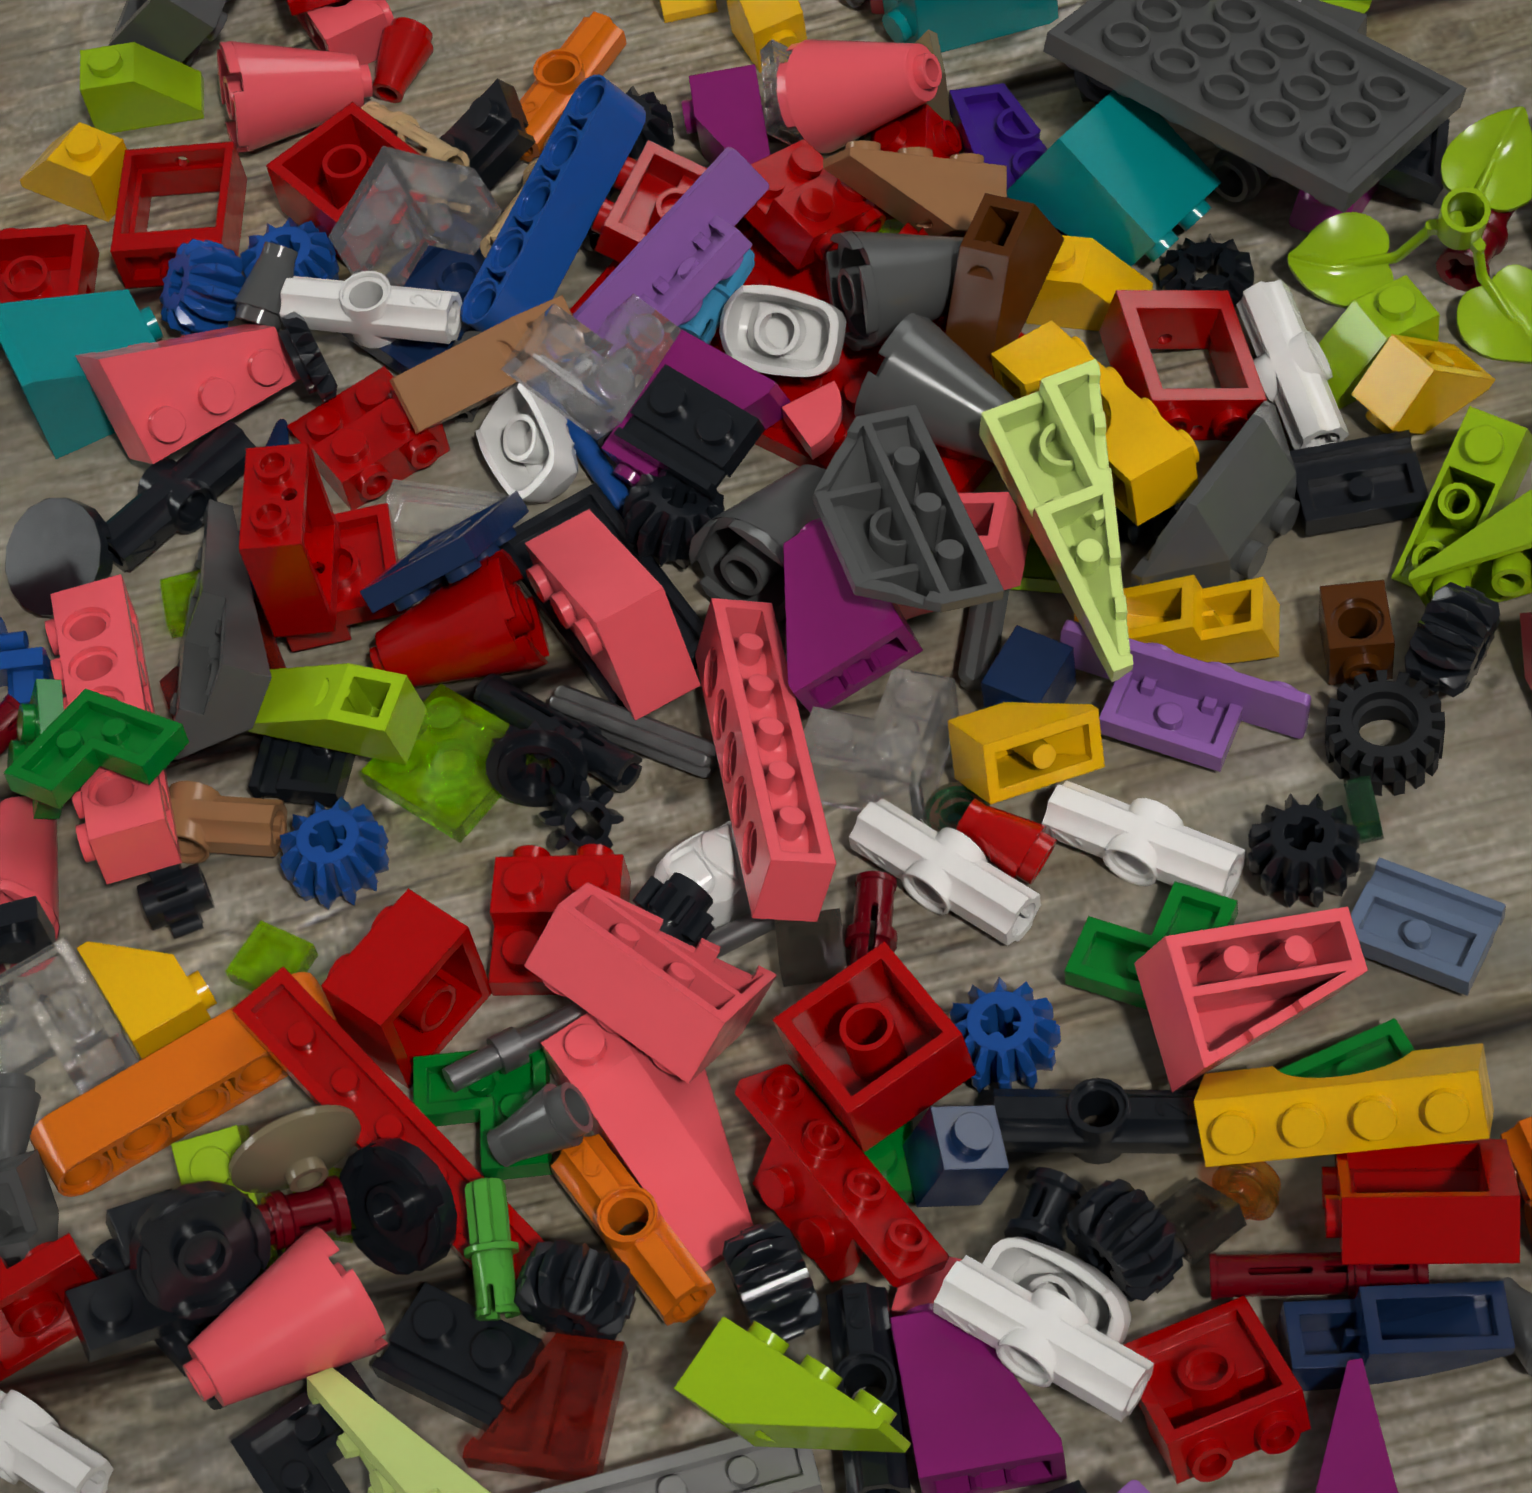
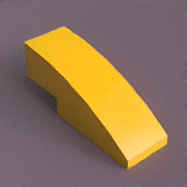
(1207, 624)

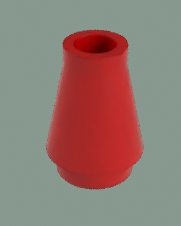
(401, 56)
(1008, 840)

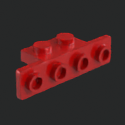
(830, 1188)

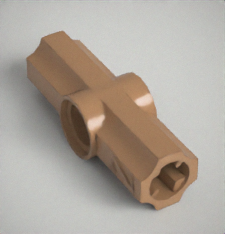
(225, 823)

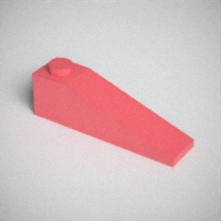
(659, 1131)

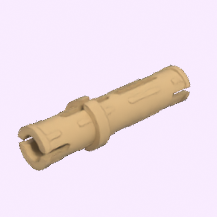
(406, 126)

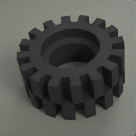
(1390, 702)

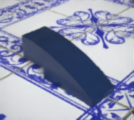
(1395, 1331)

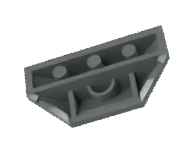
(1232, 512)
(901, 518)

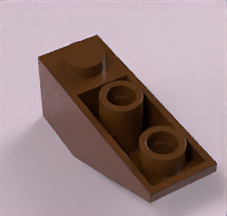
(999, 275)

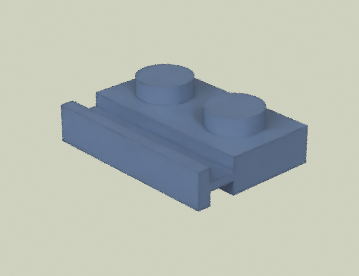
(1425, 925)

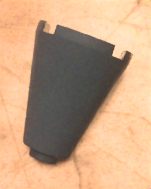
(887, 277)
(937, 376)
(744, 545)

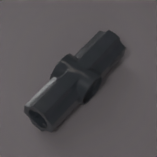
(176, 495)
(1140, 1121)
(863, 1358)

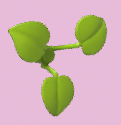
(1483, 172)

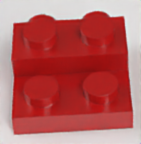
(646, 195)
(807, 205)
(47, 262)
(366, 440)
(365, 553)
(525, 897)
(33, 1302)
(1218, 1392)

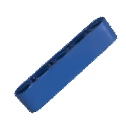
(556, 204)

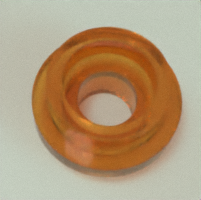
(1250, 1185)

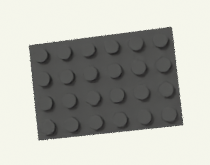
(1265, 84)

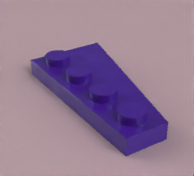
(997, 128)

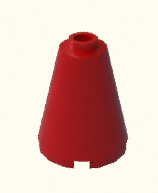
(466, 629)

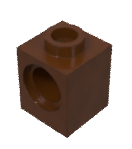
(1354, 611)

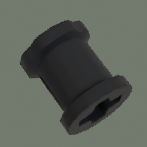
(1046, 1207)

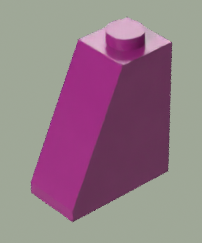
(715, 372)
(832, 635)
(969, 1412)

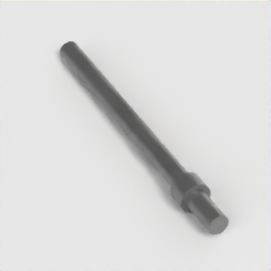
(512, 1048)

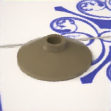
(295, 1150)

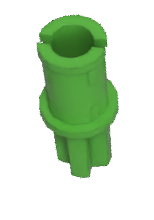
(491, 1249)

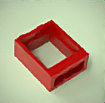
(158, 171)
(1184, 321)
(288, 535)
(1424, 1204)

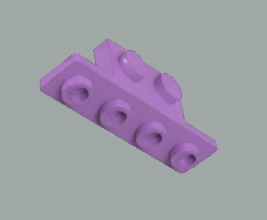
(687, 248)
(1186, 703)

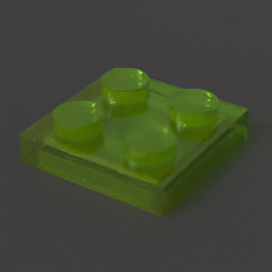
(447, 766)

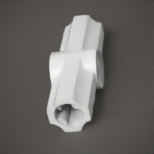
(373, 309)
(1291, 366)
(1142, 840)
(945, 871)
(1043, 1338)
(43, 1454)

